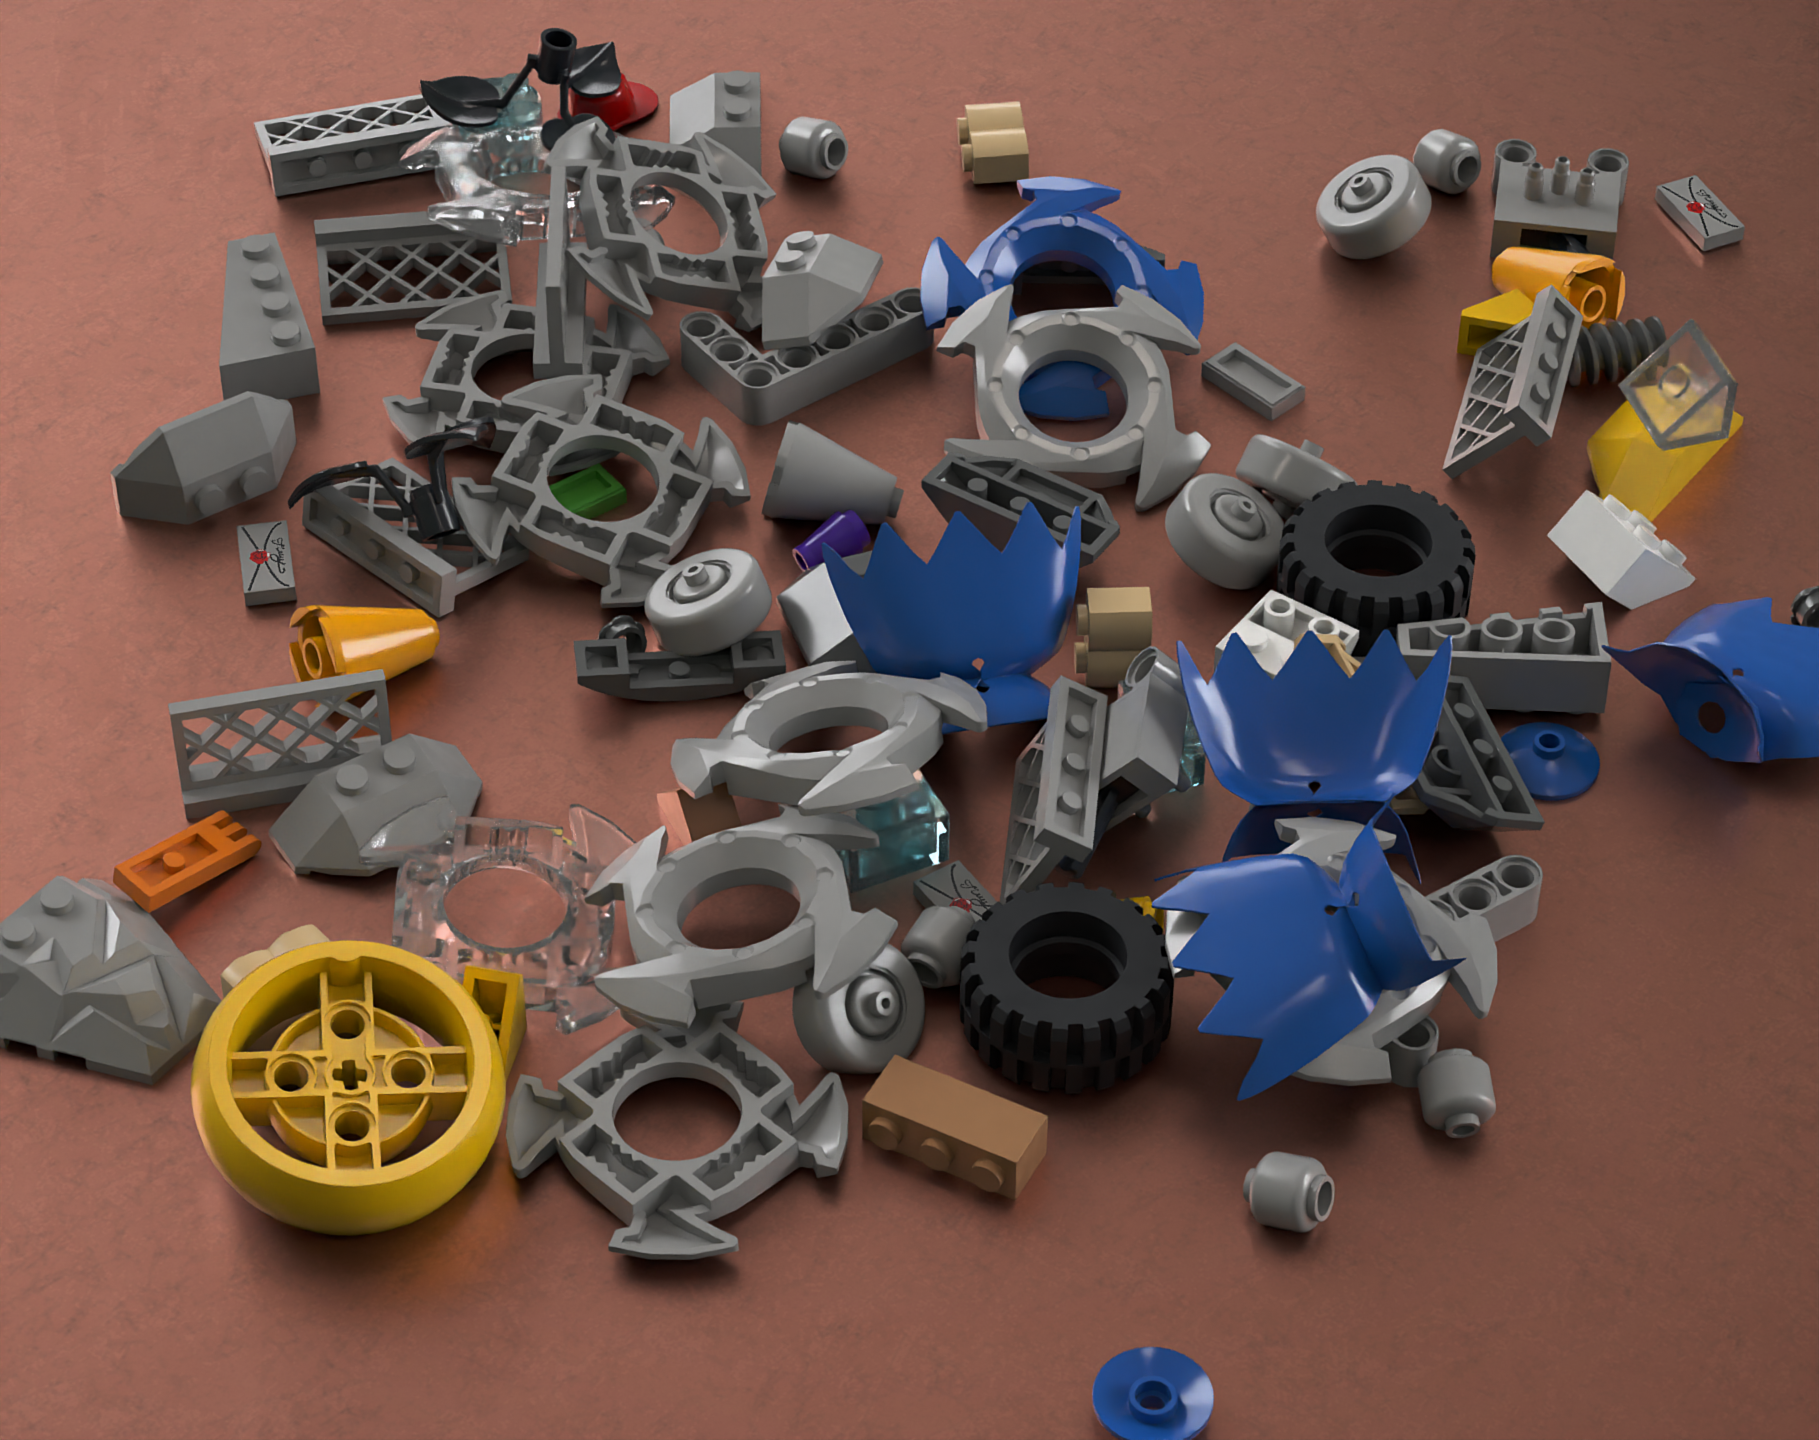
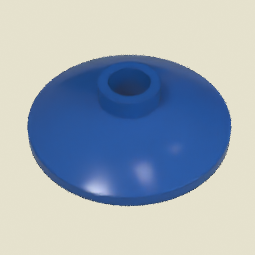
(1552, 760)
(1152, 1380)

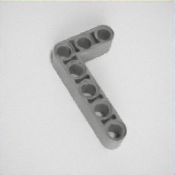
(787, 379)
(1509, 899)

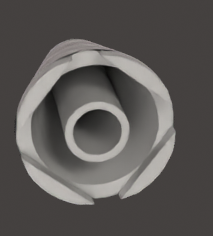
(821, 477)

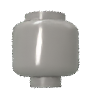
(813, 147)
(1447, 161)
(937, 944)
(1456, 1092)
(1289, 1192)

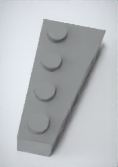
(263, 325)
(1521, 663)

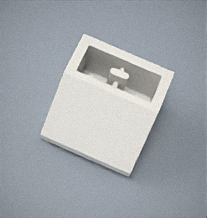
(1620, 551)
(1274, 626)

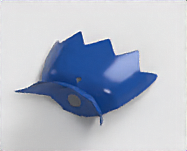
(967, 607)
(1766, 710)
(1315, 725)
(1294, 967)

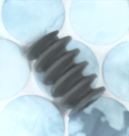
(1614, 348)

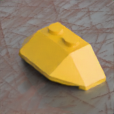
(1637, 470)

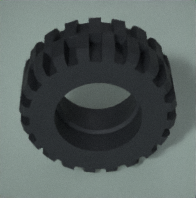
(1381, 531)
(1056, 1038)

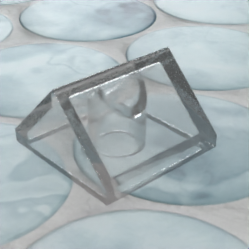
(1683, 391)

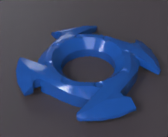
(1058, 228)

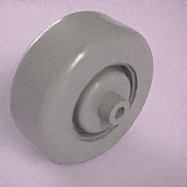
(1373, 207)
(1287, 472)
(1225, 531)
(708, 602)
(865, 1020)

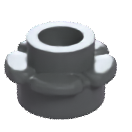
(1806, 608)
(632, 631)

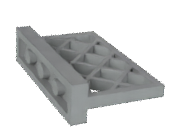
(343, 158)
(402, 237)
(559, 293)
(1516, 383)
(395, 550)
(280, 775)
(1056, 788)

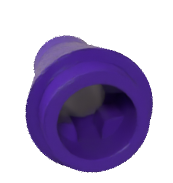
(841, 532)

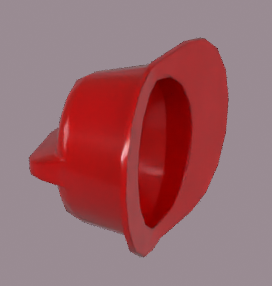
(626, 106)

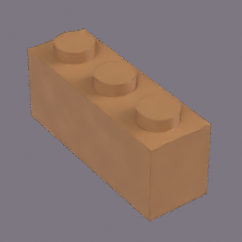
(954, 1127)

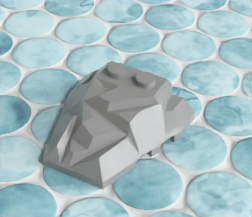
(99, 982)

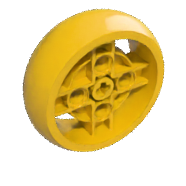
(356, 992)

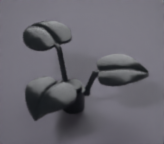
(586, 70)
(431, 502)

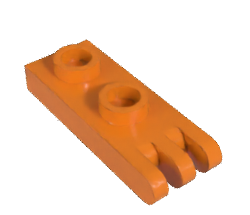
(185, 861)

